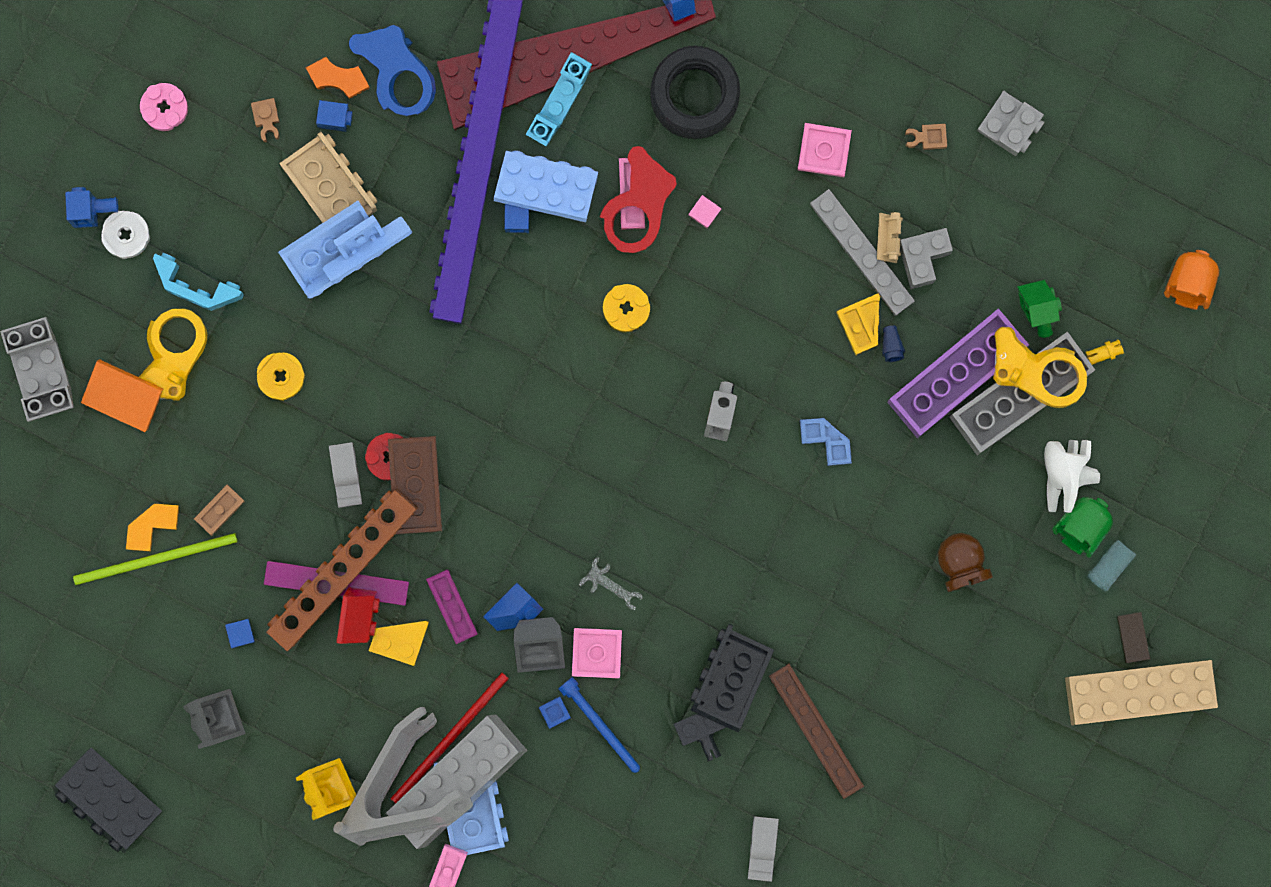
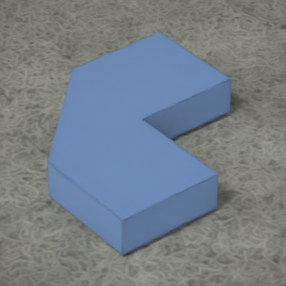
(822, 431)

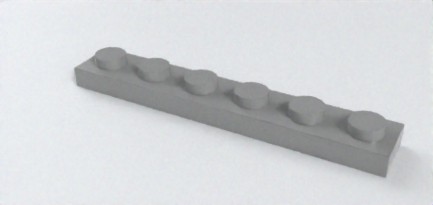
(862, 252)

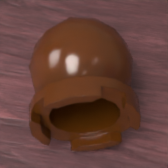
(962, 560)

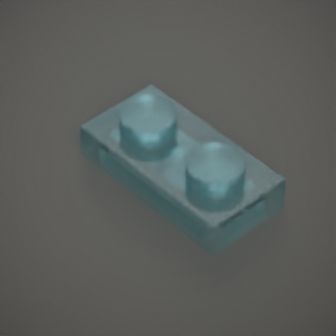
(1111, 565)

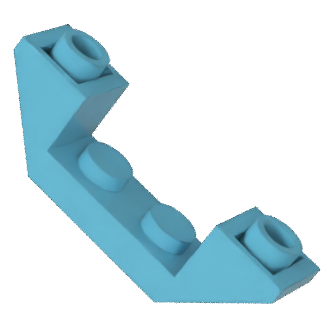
(560, 100)
(224, 294)

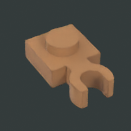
(266, 115)
(931, 137)

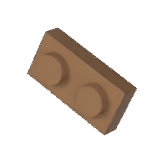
(219, 510)

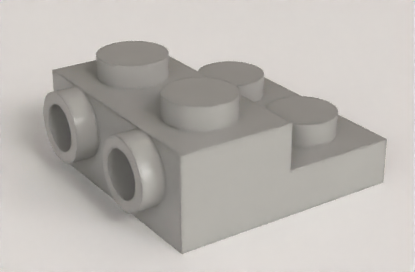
(1011, 123)

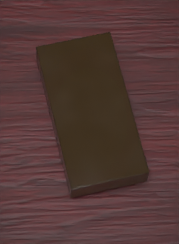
(1133, 637)

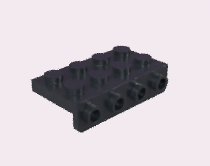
(731, 679)
(106, 801)

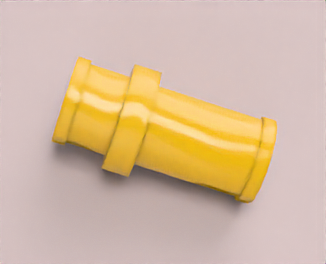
(1105, 352)

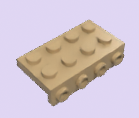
(325, 179)

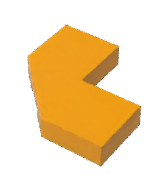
(141, 529)

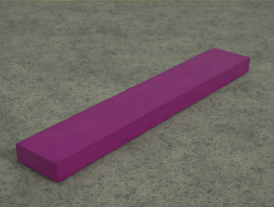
(295, 576)

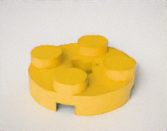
(638, 301)
(279, 362)

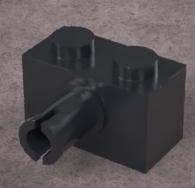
(701, 730)

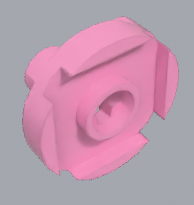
(156, 95)

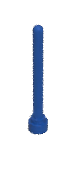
(572, 690)

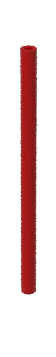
(450, 737)

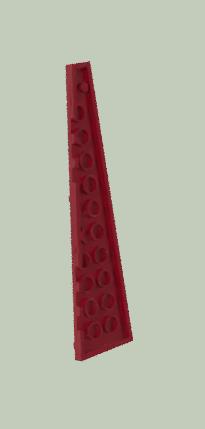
(540, 59)

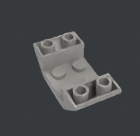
(38, 369)

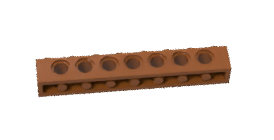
(287, 636)

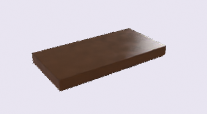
(416, 477)

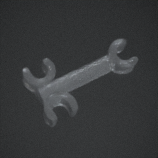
(596, 576)

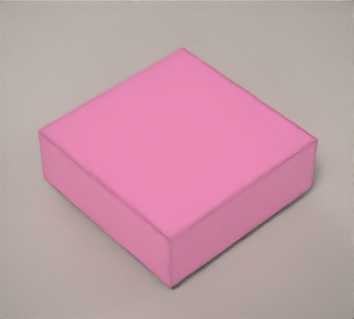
(704, 211)

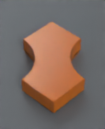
(328, 75)

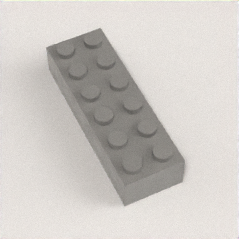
(1006, 407)
(468, 768)

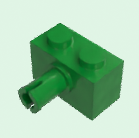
(1040, 306)

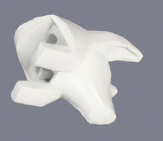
(1067, 472)

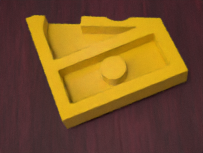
(861, 323)
(400, 641)

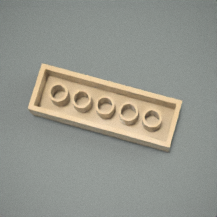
(1141, 692)

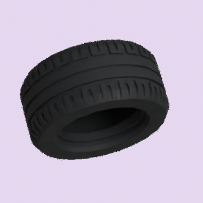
(689, 59)

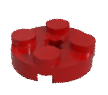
(375, 457)

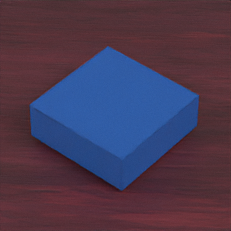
(240, 633)
(554, 712)

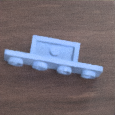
(364, 244)

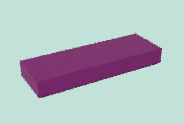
(452, 606)

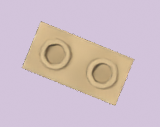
(888, 241)

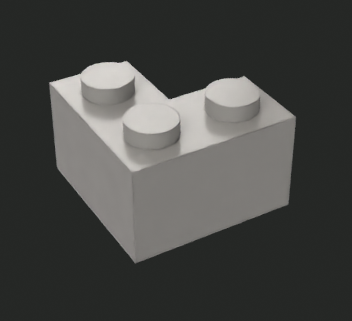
(919, 252)

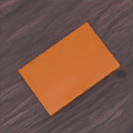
(122, 395)

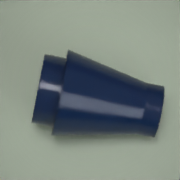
(892, 345)

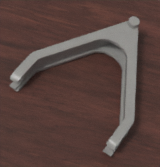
(363, 818)

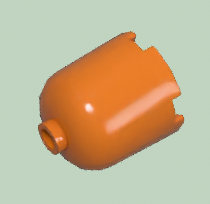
(1193, 280)

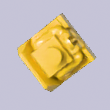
(327, 788)

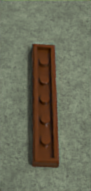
(816, 731)

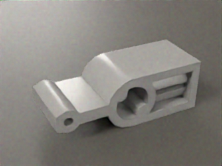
(345, 474)
(762, 848)

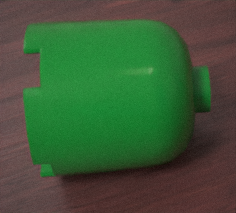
(1085, 525)

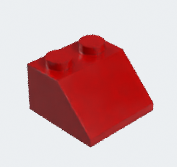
(357, 615)

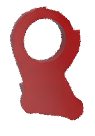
(648, 191)

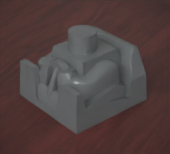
(538, 645)
(215, 718)

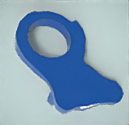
(391, 55)

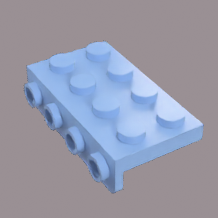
(546, 185)
(316, 249)
(480, 826)

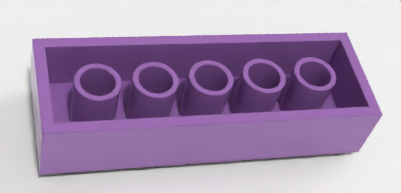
(951, 377)

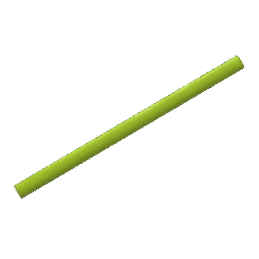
(155, 559)

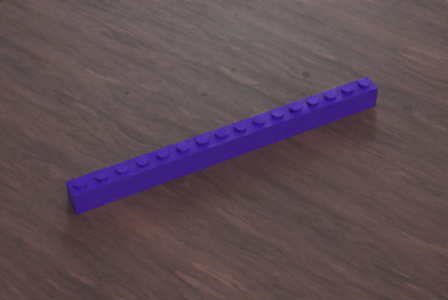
(477, 160)

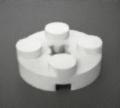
(128, 221)

